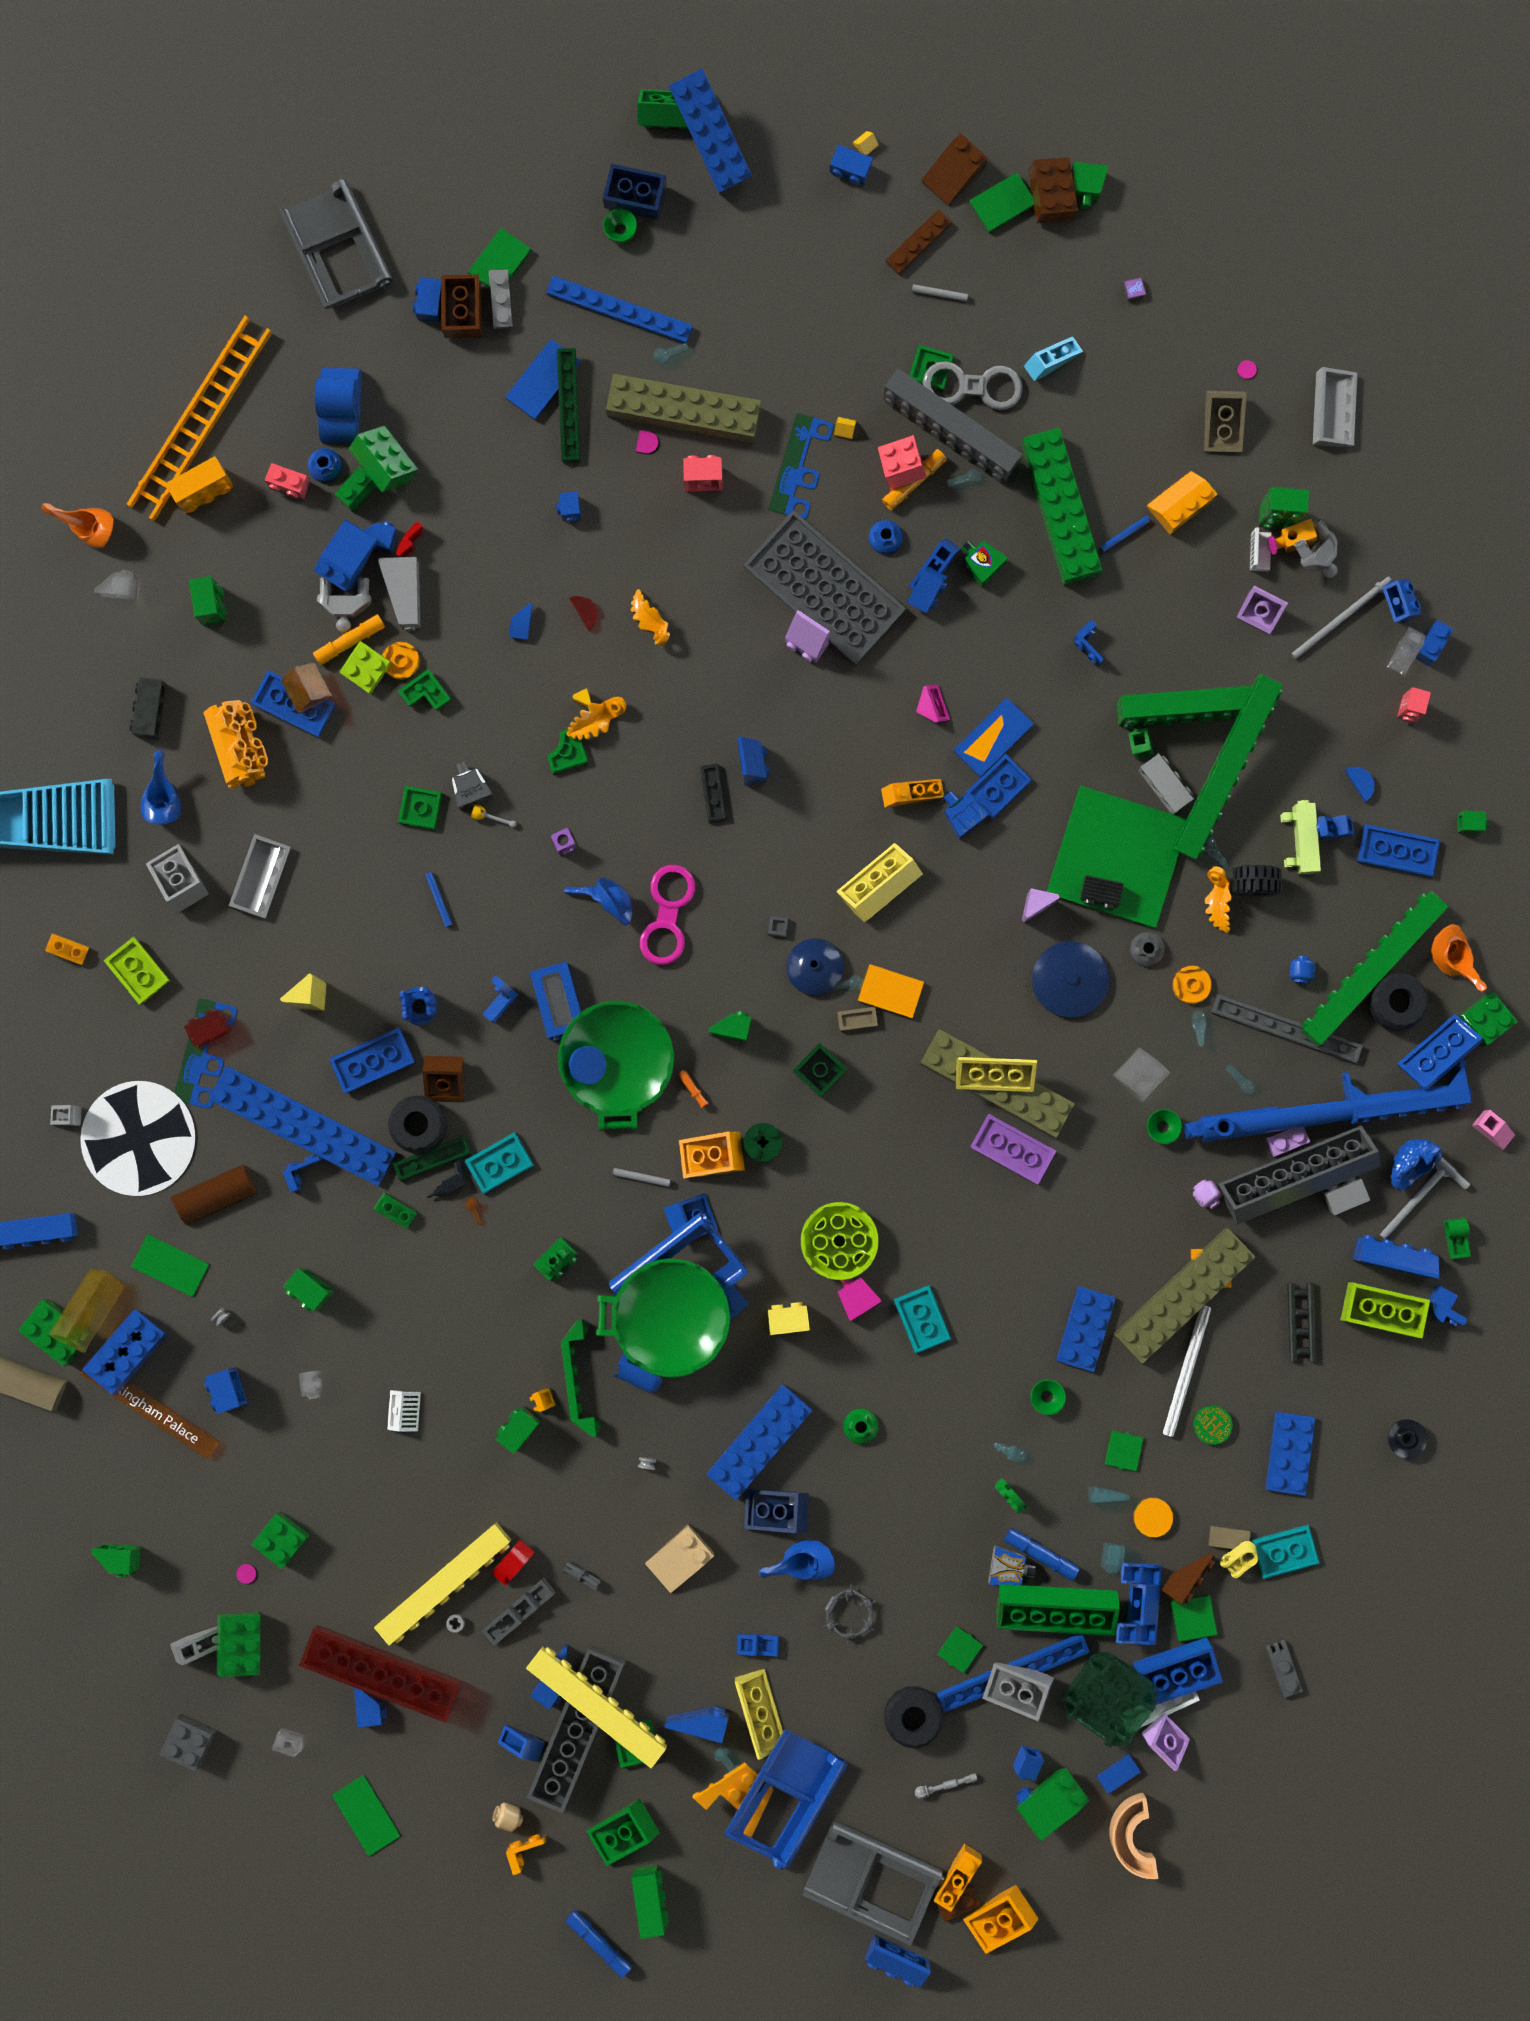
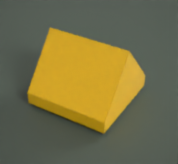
(866, 143)
(844, 428)
(582, 698)

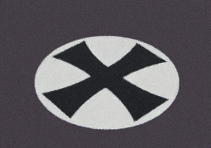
(137, 1138)

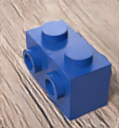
(1402, 600)

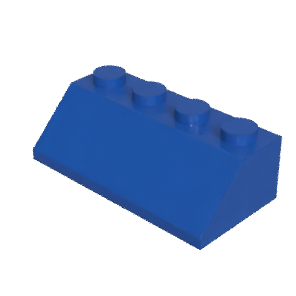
(1397, 1258)
(1181, 1670)

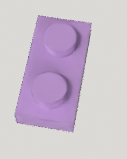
(1287, 1140)

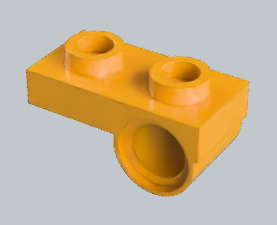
(66, 949)

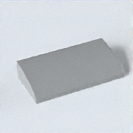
(1334, 408)
(259, 876)

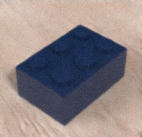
(635, 191)

